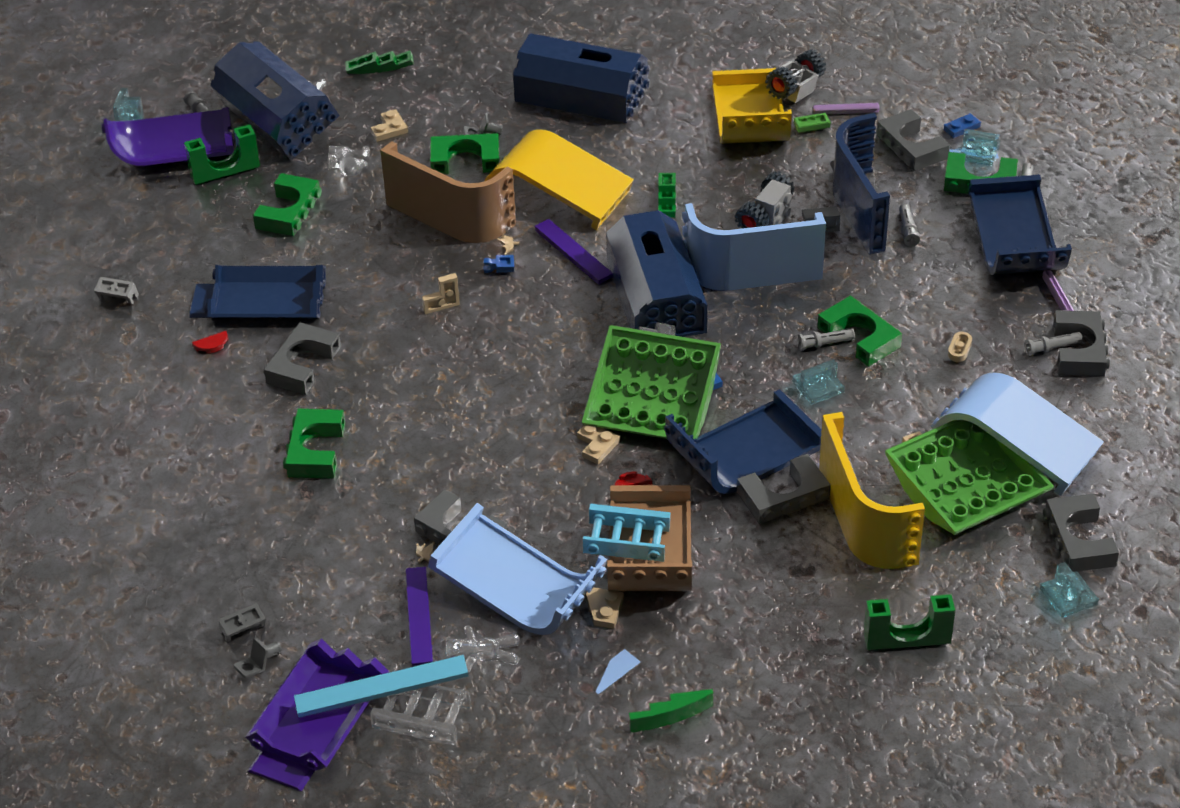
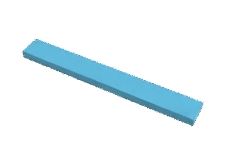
(381, 686)

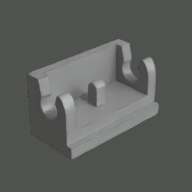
(116, 288)

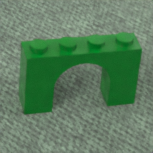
(446, 147)
(243, 158)
(958, 178)
(289, 219)
(853, 313)
(308, 425)
(933, 629)

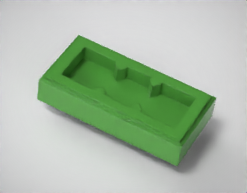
(811, 122)

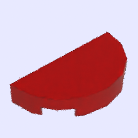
(211, 343)
(633, 478)

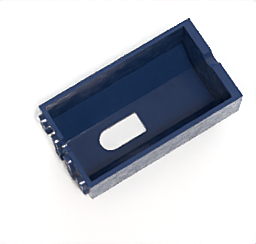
(580, 78)
(282, 121)
(656, 285)

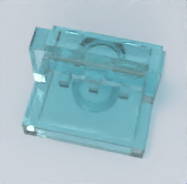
(127, 107)
(980, 147)
(819, 382)
(1068, 592)

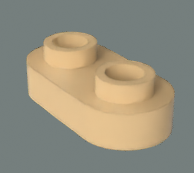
(960, 346)

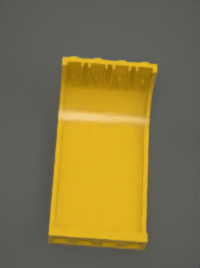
(747, 109)
(567, 174)
(874, 532)

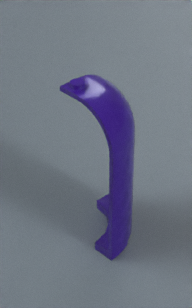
(163, 138)

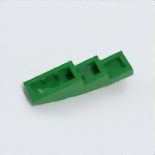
(373, 63)
(667, 194)
(665, 713)

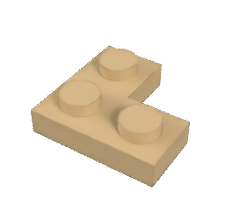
(392, 126)
(446, 297)
(600, 442)

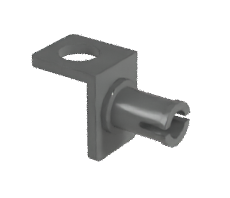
(485, 128)
(258, 657)

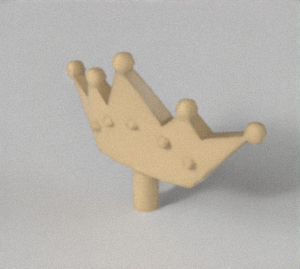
(508, 243)
(424, 552)

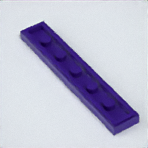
(573, 251)
(419, 616)

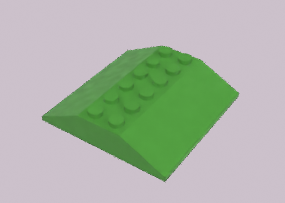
(650, 377)
(964, 475)

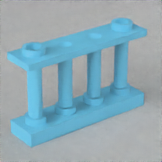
(629, 518)

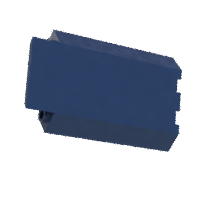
(261, 292)

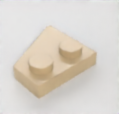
(604, 606)

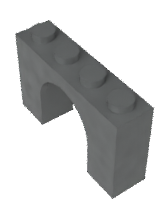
(914, 154)
(303, 340)
(1085, 361)
(769, 505)
(438, 513)
(1075, 552)

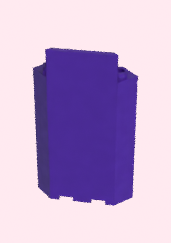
(299, 746)

